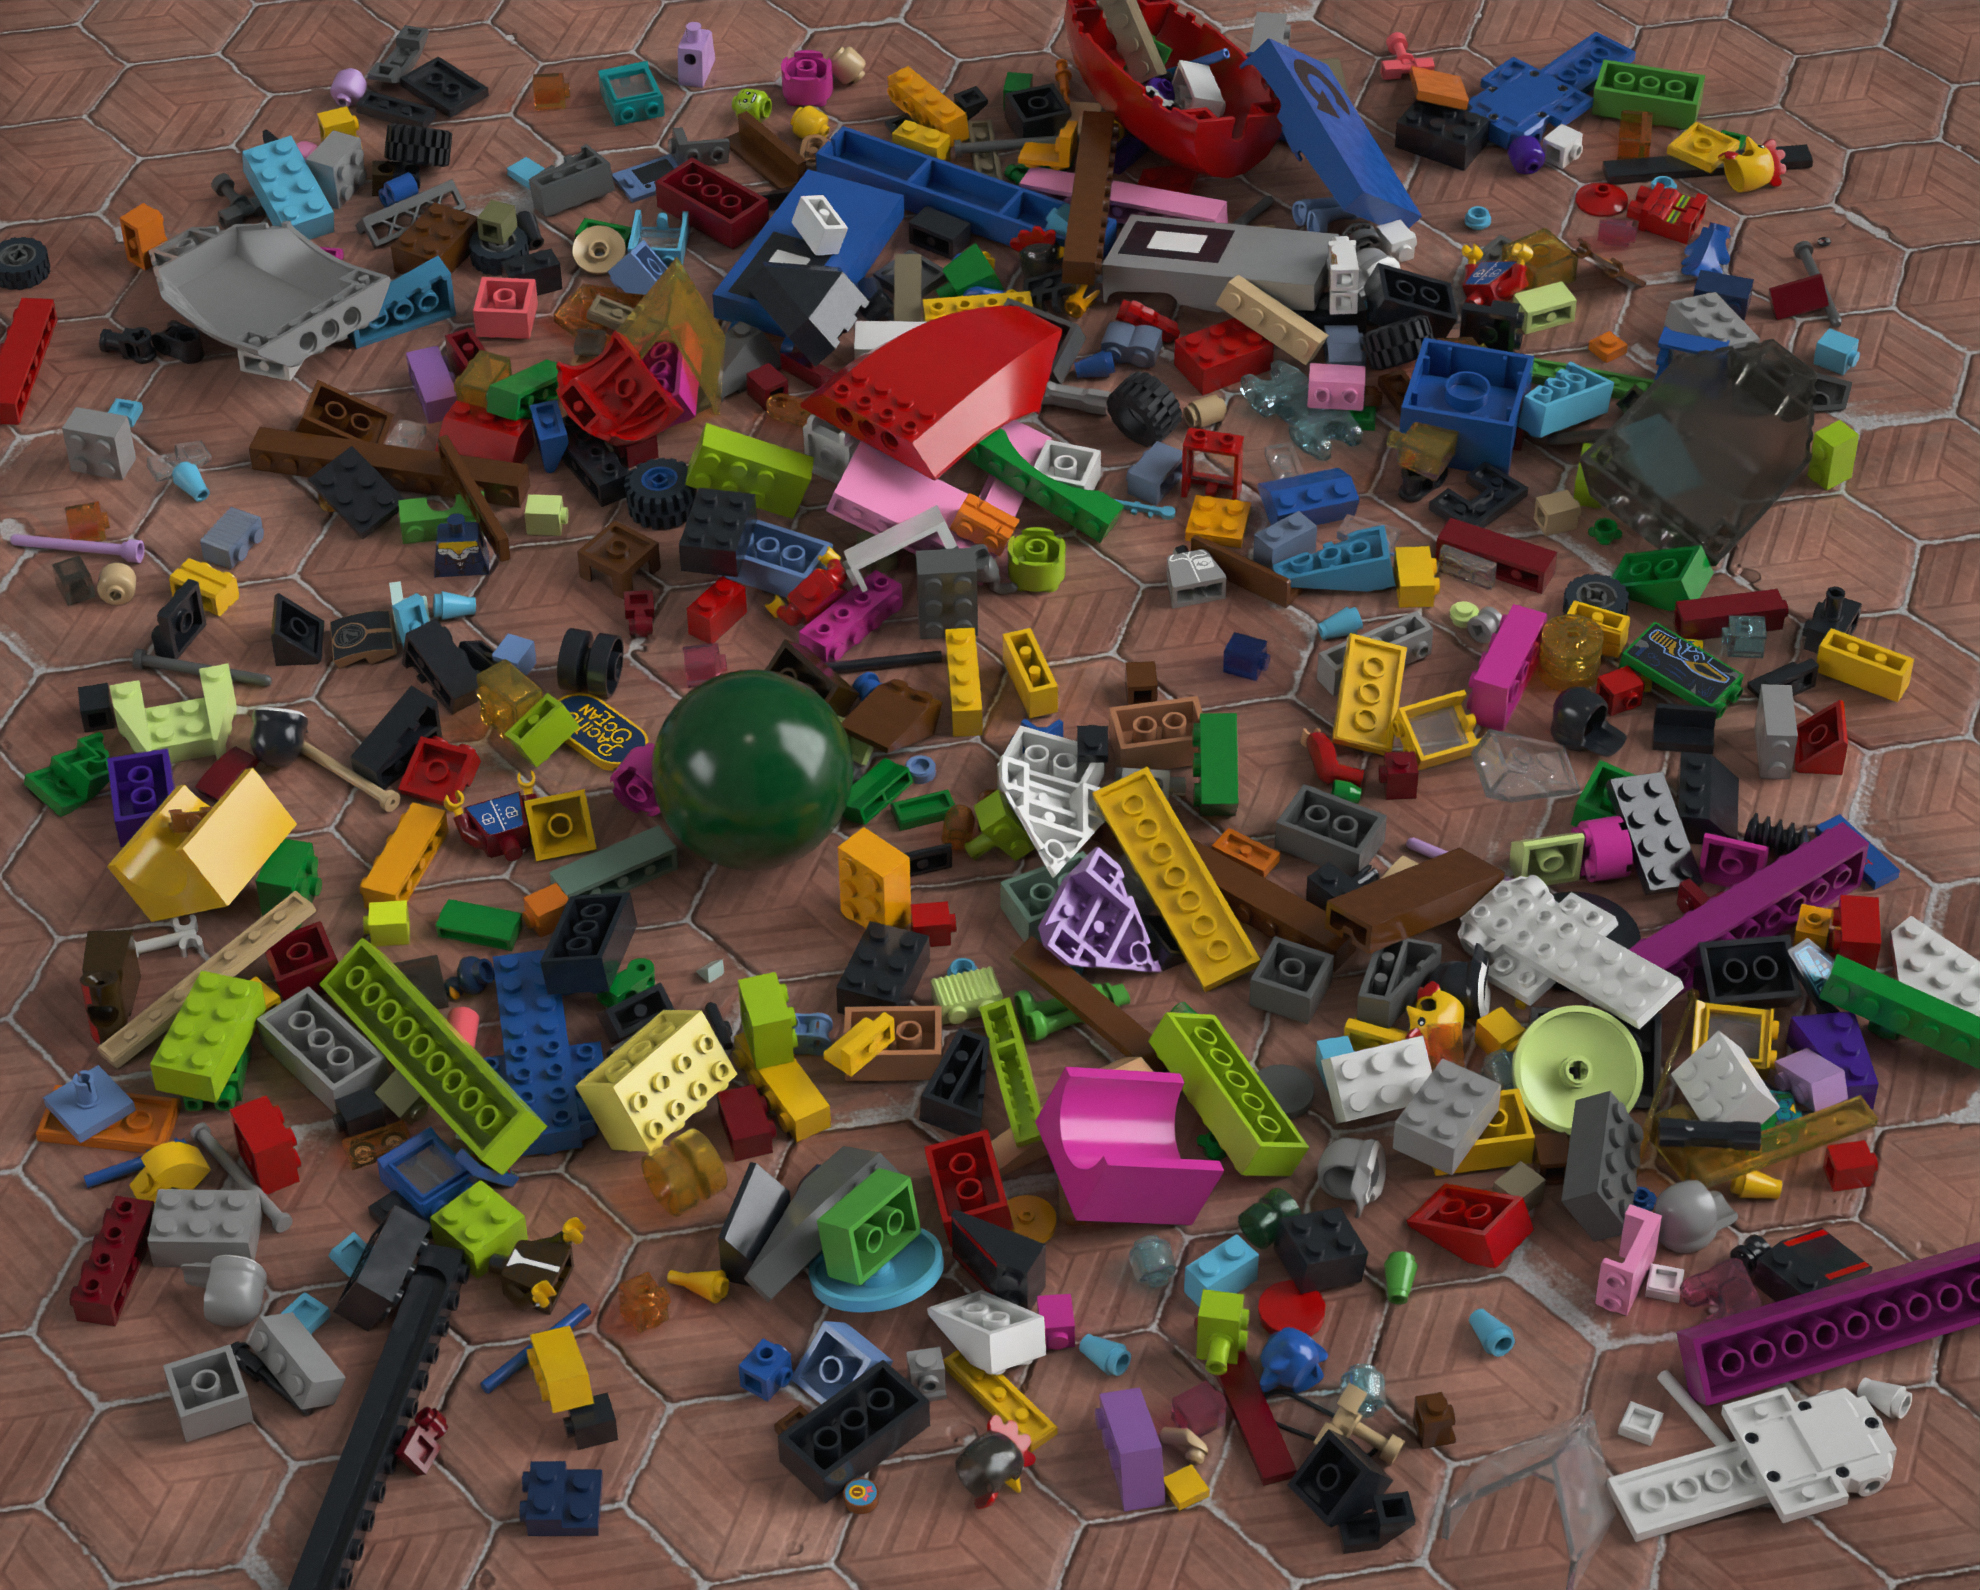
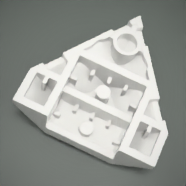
(1052, 818)

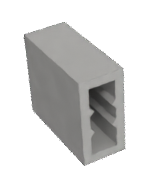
(1775, 731)

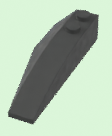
(796, 1237)

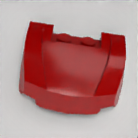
(616, 395)

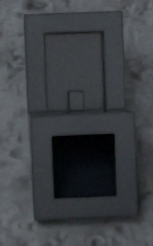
(1370, 1531)

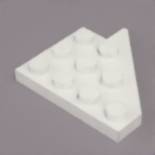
(1935, 965)

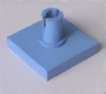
(89, 1103)

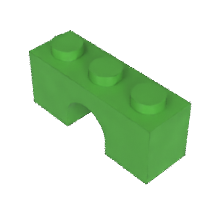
(420, 522)

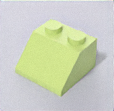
(1550, 858)

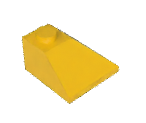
(560, 825)

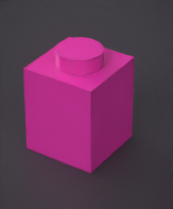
(1057, 1320)

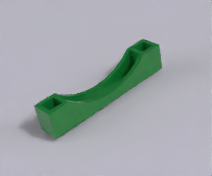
(1082, 508)

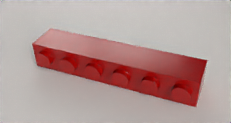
(23, 355)

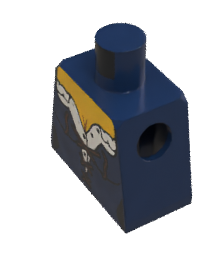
(460, 549)

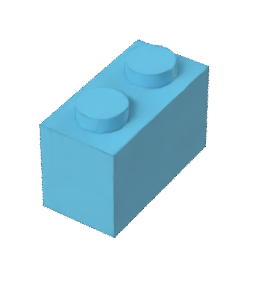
(1222, 1269)

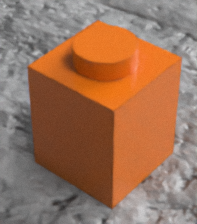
(544, 909)

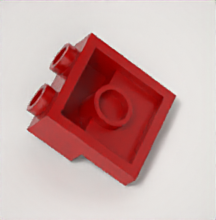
(439, 770)

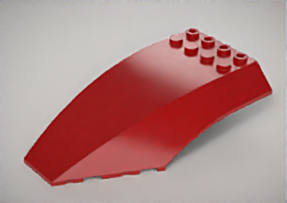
(942, 385)

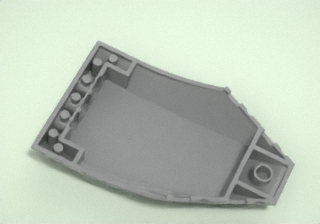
(266, 289)

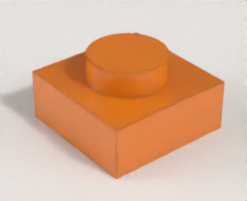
(1607, 347)

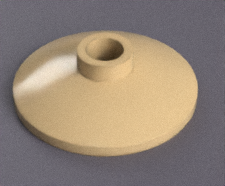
(596, 240)

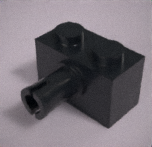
(1833, 613)
(1332, 882)

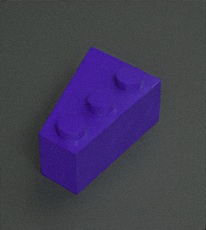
(1840, 1042)

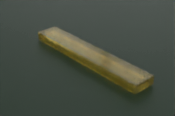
(1785, 1141)

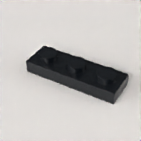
(395, 110)

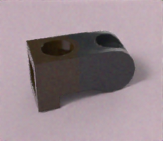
(387, 170)

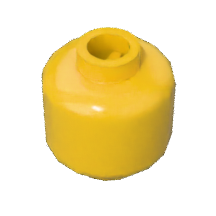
(809, 121)

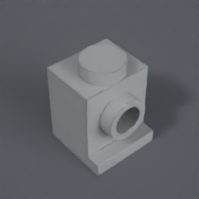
(927, 1372)

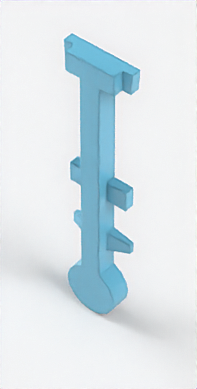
(1165, 512)

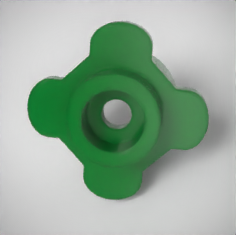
(1605, 531)
(1210, 1146)

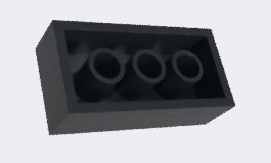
(589, 943)
(854, 1431)

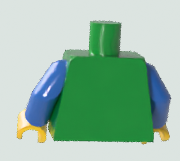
(971, 275)

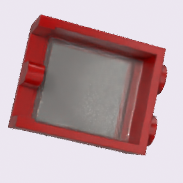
(1212, 461)

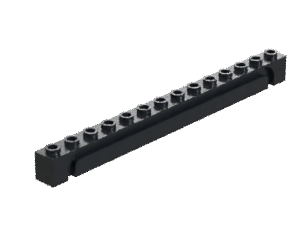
(382, 1422)

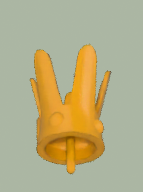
(1076, 305)

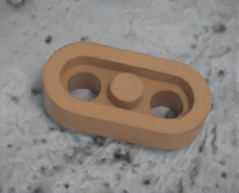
(809, 147)

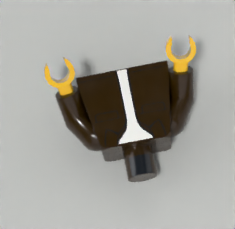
(538, 1268)

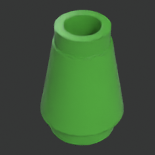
(1400, 1274)

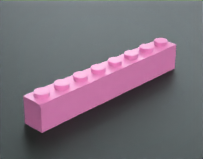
(1130, 198)

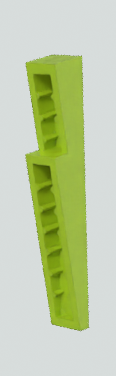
(1012, 1070)

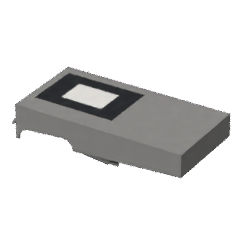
(1201, 257)

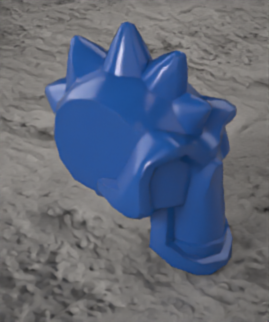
(1291, 1361)

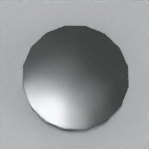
(1289, 1087)

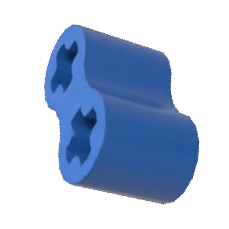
(398, 190)

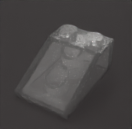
(1522, 768)

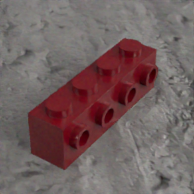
(113, 1262)

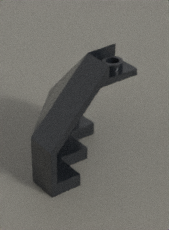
(808, 304)

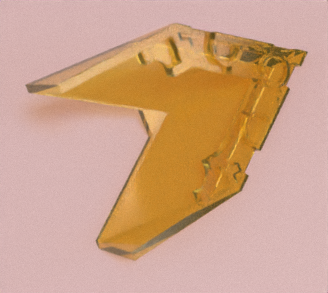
(678, 315)

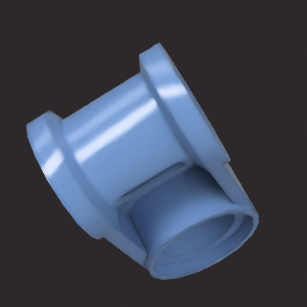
(808, 1034)

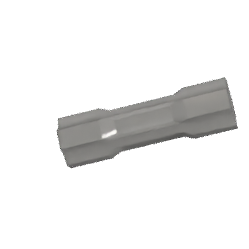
(1077, 398)

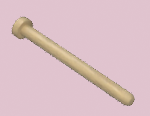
(388, 799)

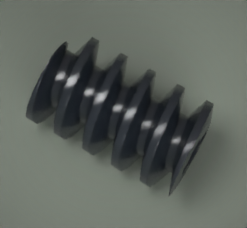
(1775, 836)

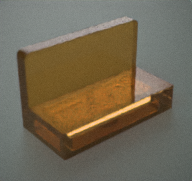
(1445, 1042)

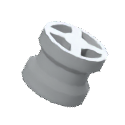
(1484, 625)

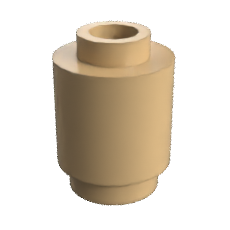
(1205, 411)

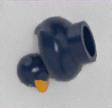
(471, 978)

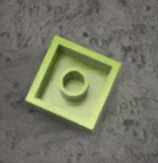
(767, 1020)
(479, 1225)

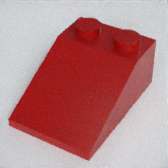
(1474, 1223)

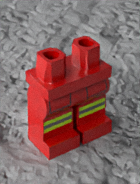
(1667, 212)

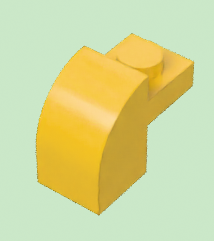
(169, 1166)

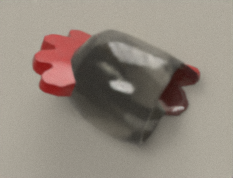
(1037, 251)
(994, 1459)

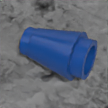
(1096, 365)

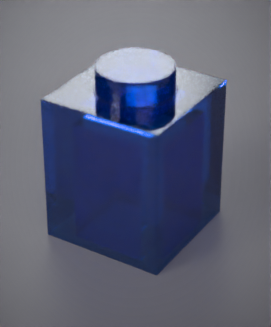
(1246, 656)

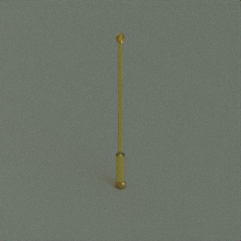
(1692, 995)

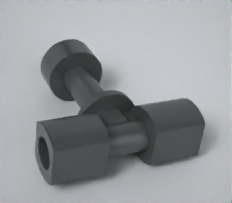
(240, 204)

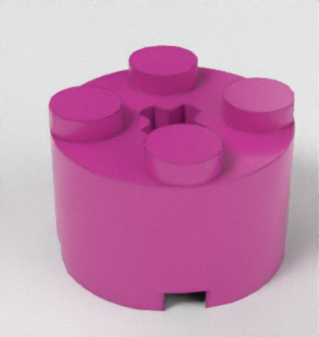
(807, 78)
(634, 781)
(1605, 849)

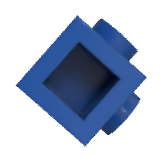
(766, 1369)

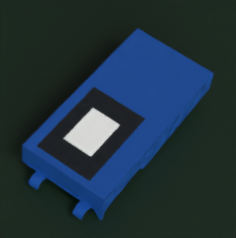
(866, 211)

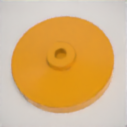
(1033, 1217)

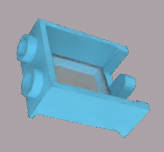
(664, 241)

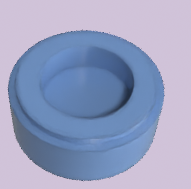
(921, 769)

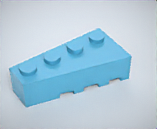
(1565, 401)

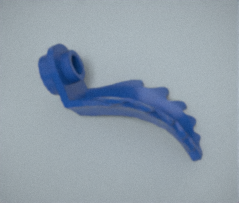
(1707, 251)

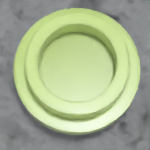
(1462, 612)

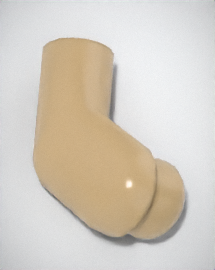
(1185, 1437)

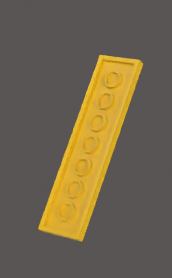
(1176, 879)

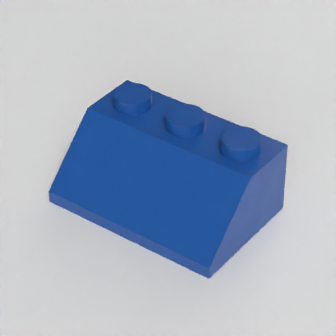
(1318, 495)

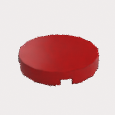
(1285, 1306)

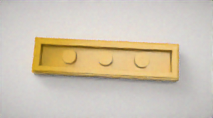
(1002, 1399)

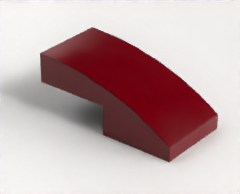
(225, 772)

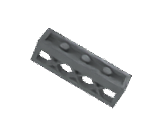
(406, 207)

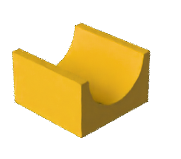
(214, 862)

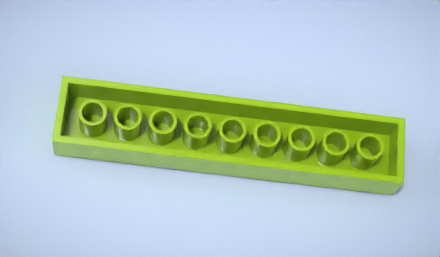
(433, 1056)

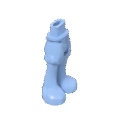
(1319, 213)

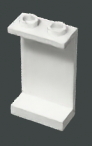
(894, 540)

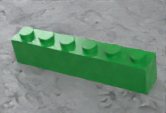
(1903, 1009)

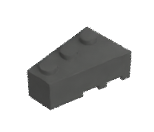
(572, 182)

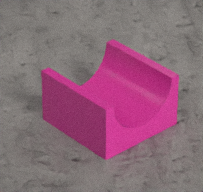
(1119, 1149)

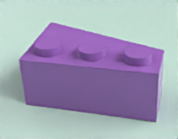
(1132, 1448)

